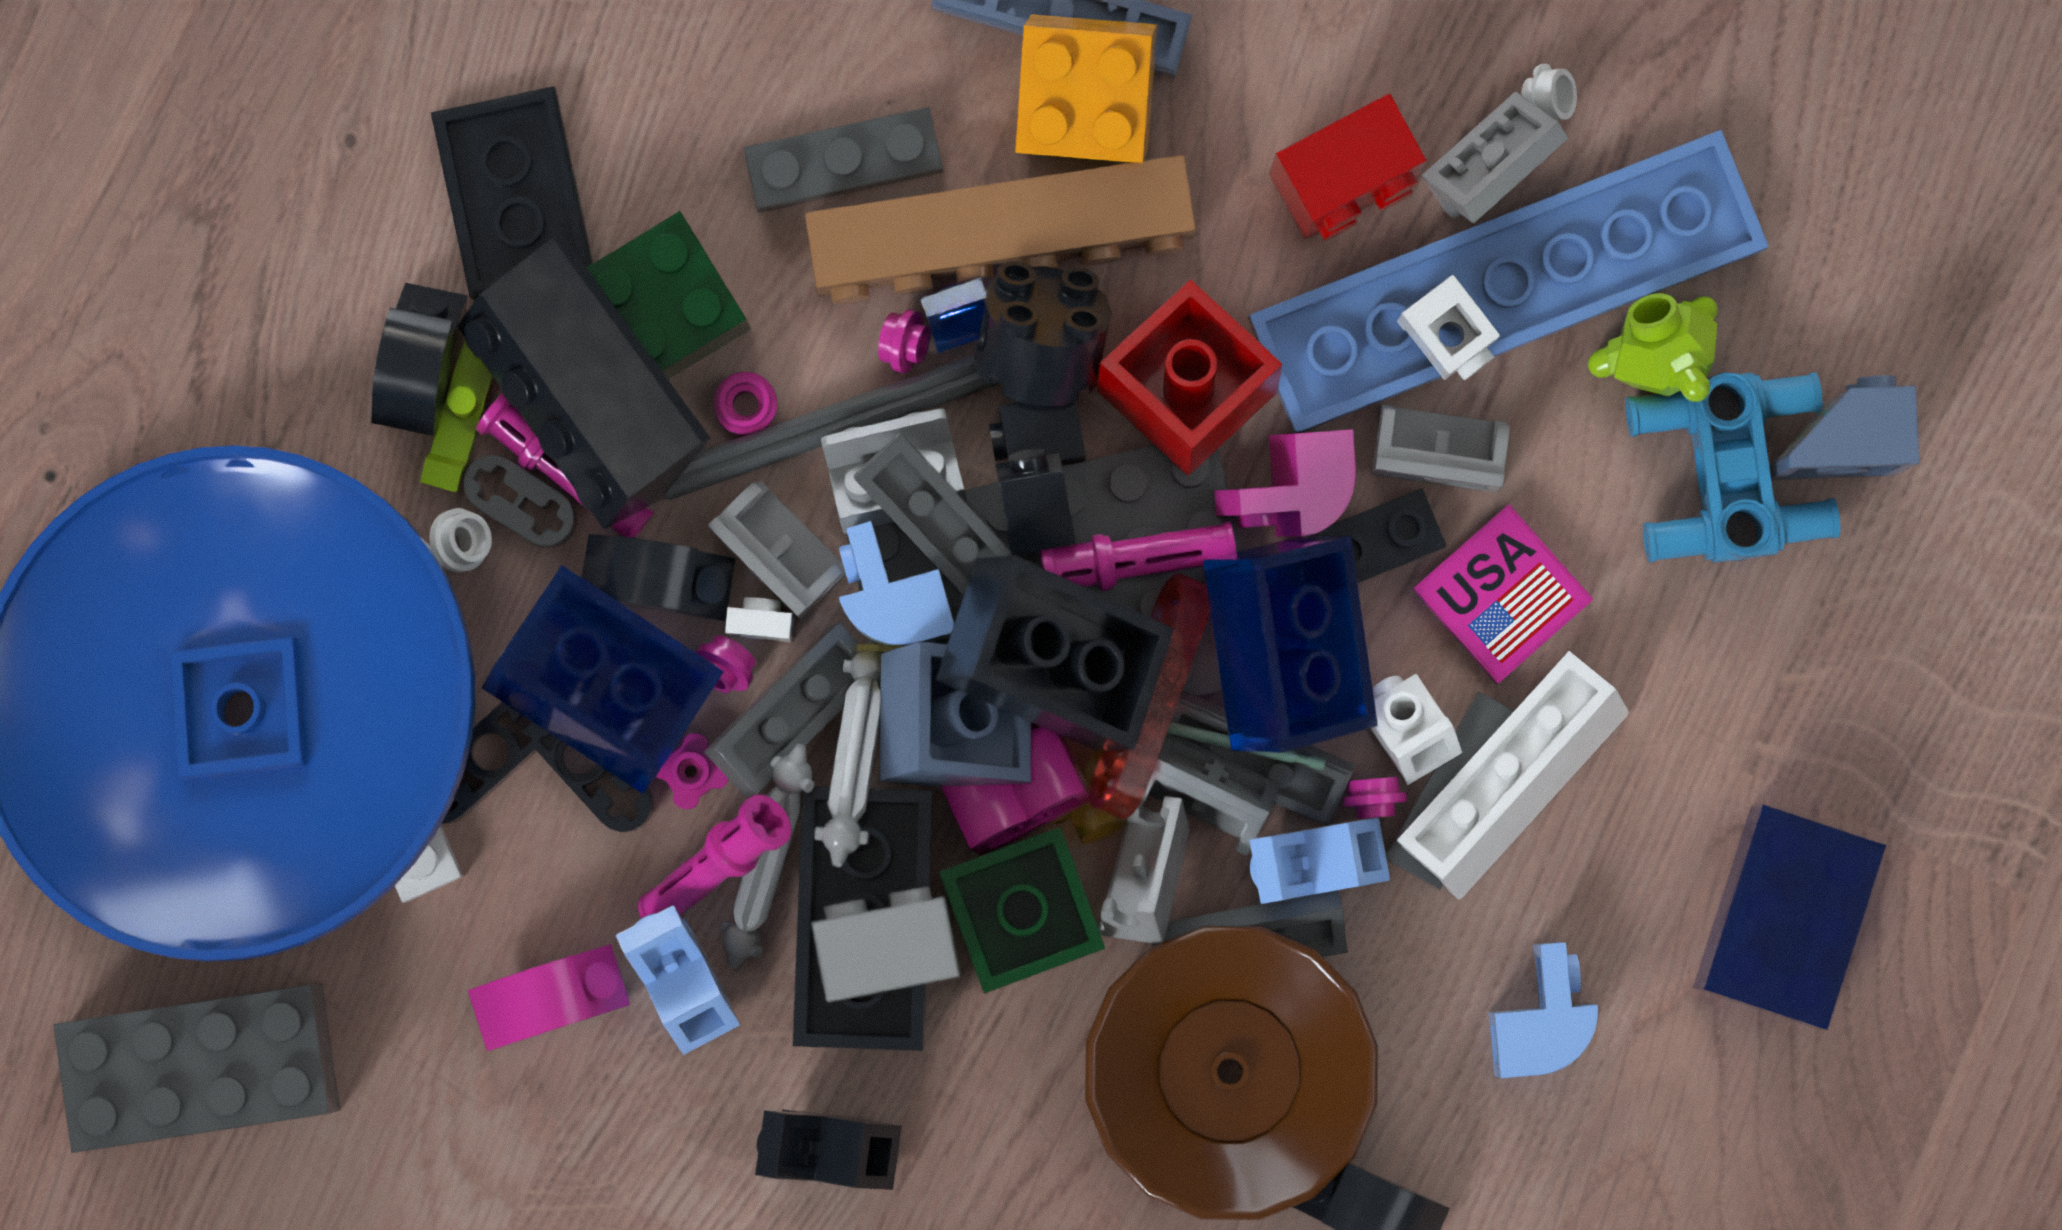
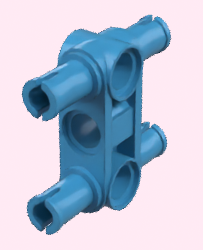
(1733, 469)

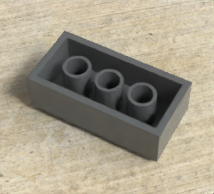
(196, 1068)

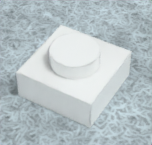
(760, 620)
(431, 871)

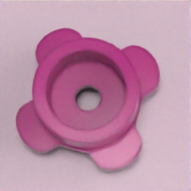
(708, 776)

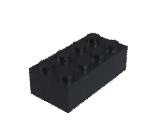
(890, 863)

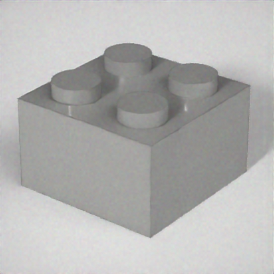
(885, 947)

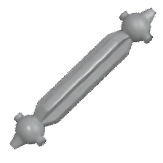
(853, 758)
(758, 887)

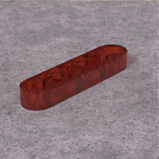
(1125, 774)

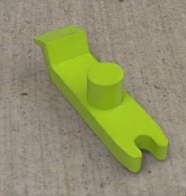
(457, 424)

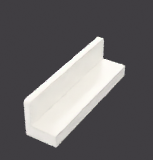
(1514, 775)

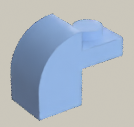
(893, 611)
(1318, 860)
(678, 979)
(1547, 1036)

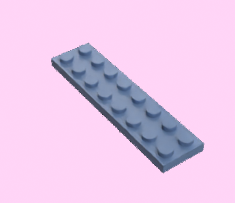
(1523, 271)

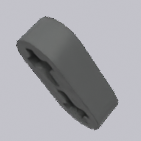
(529, 489)

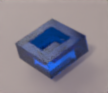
(955, 313)

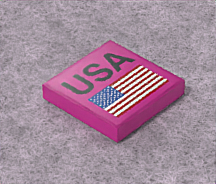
(1502, 594)

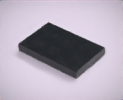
(509, 182)

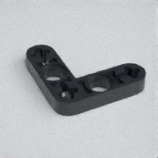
(552, 751)

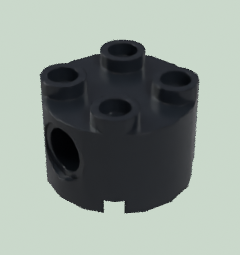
(1043, 333)

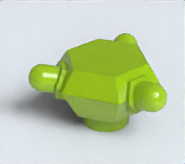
(1663, 347)

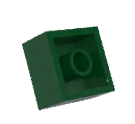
(671, 295)
(1022, 910)

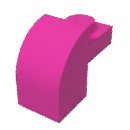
(1309, 485)
(548, 997)

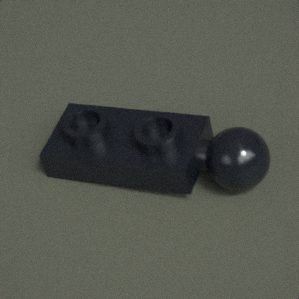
(1390, 534)

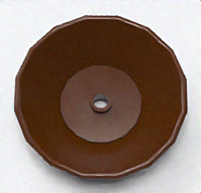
(1301, 1085)

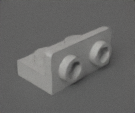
(1493, 158)
(855, 446)

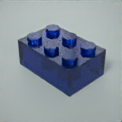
(1290, 643)
(602, 679)
(1789, 916)

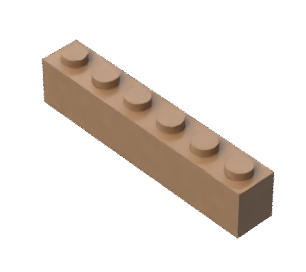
(988, 225)

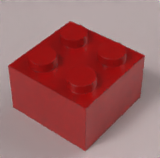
(1348, 168)
(1189, 377)

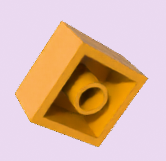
(1086, 88)

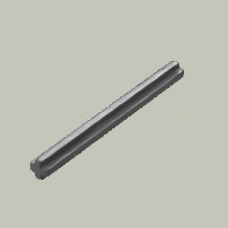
(806, 431)

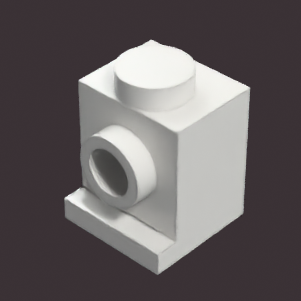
(1450, 306)
(1413, 743)

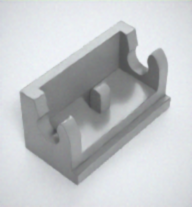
(1440, 449)
(778, 549)
(1146, 874)

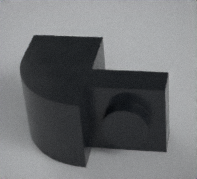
(416, 359)
(659, 575)
(828, 1149)
(1370, 1202)

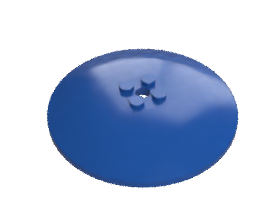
(116, 684)

